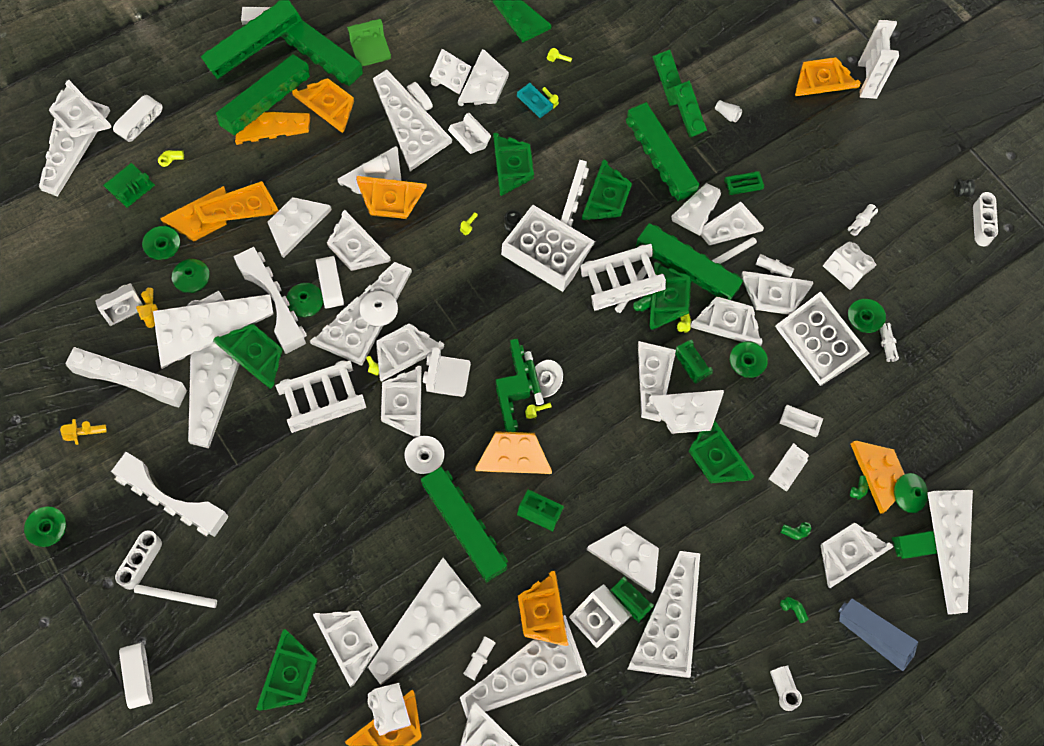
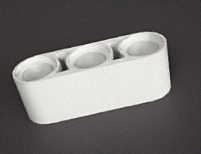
(137, 118)
(985, 219)
(329, 282)
(138, 570)
(135, 675)

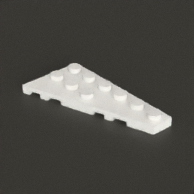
(414, 128)
(194, 327)
(349, 333)
(210, 383)
(432, 614)
(669, 634)

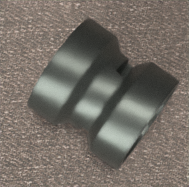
(511, 219)

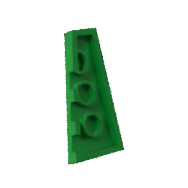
(522, 18)

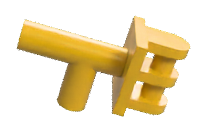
(146, 311)
(71, 432)

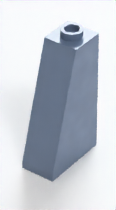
(879, 633)

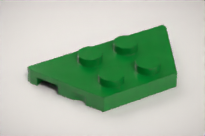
(512, 163)
(607, 195)
(673, 301)
(253, 351)
(718, 457)
(288, 674)

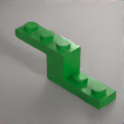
(679, 93)
(513, 387)

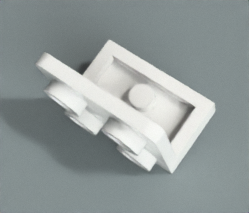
(849, 264)
(446, 374)

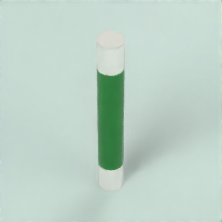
(534, 379)

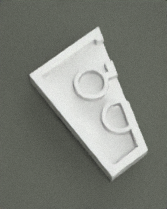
(697, 208)
(730, 225)

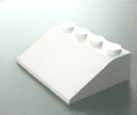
(547, 247)
(821, 339)

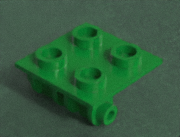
(129, 185)

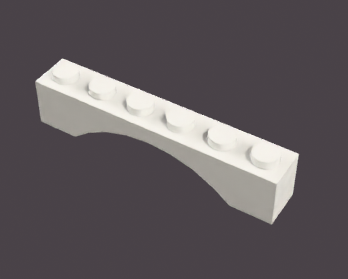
(286, 329)
(149, 383)
(204, 515)

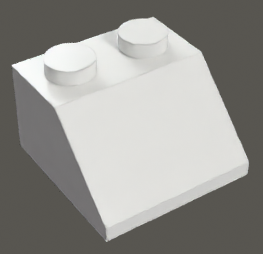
(119, 304)
(600, 615)

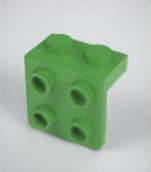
(369, 42)

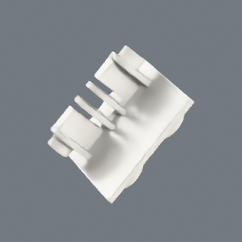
(449, 72)

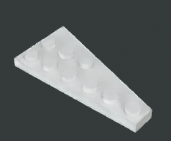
(65, 154)
(952, 530)
(527, 673)

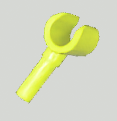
(554, 53)
(552, 98)
(465, 225)
(373, 368)
(531, 410)

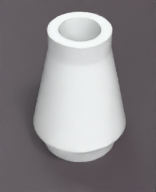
(729, 111)
(377, 165)

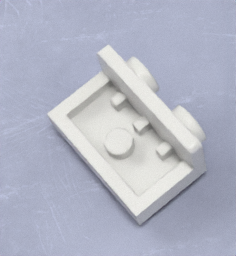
(470, 134)
(388, 709)

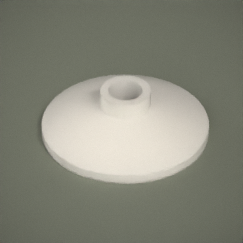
(382, 315)
(549, 370)
(419, 447)

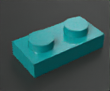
(535, 100)

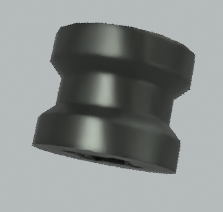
(964, 188)

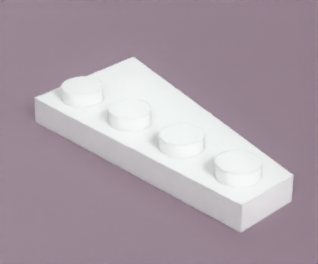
(575, 191)
(654, 375)

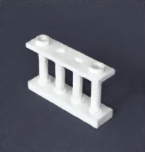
(878, 59)
(627, 292)
(334, 409)

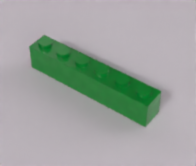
(251, 38)
(324, 52)
(263, 94)
(662, 152)
(685, 260)
(464, 524)

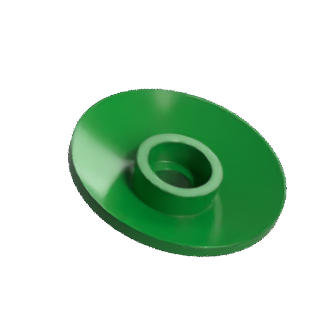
(158, 236)
(195, 281)
(308, 306)
(871, 310)
(754, 354)
(910, 493)
(37, 522)

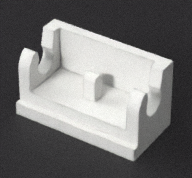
(789, 467)

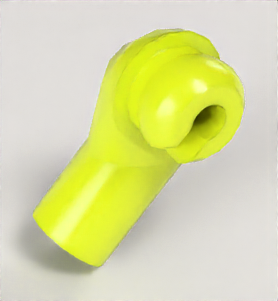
(169, 156)
(685, 324)

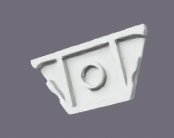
(484, 81)
(77, 113)
(393, 174)
(295, 222)
(354, 245)
(775, 292)
(729, 320)
(403, 350)
(403, 402)
(688, 410)
(850, 552)
(629, 555)
(349, 641)
(483, 731)

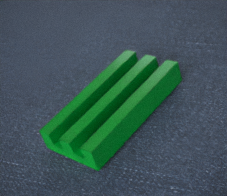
(744, 186)

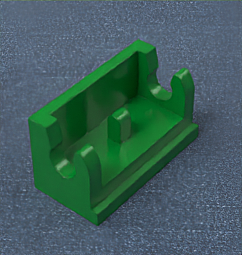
(692, 362)
(540, 510)
(915, 544)
(631, 599)

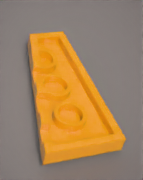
(274, 124)
(238, 204)

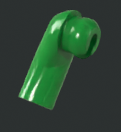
(643, 304)
(862, 489)
(798, 532)
(797, 607)

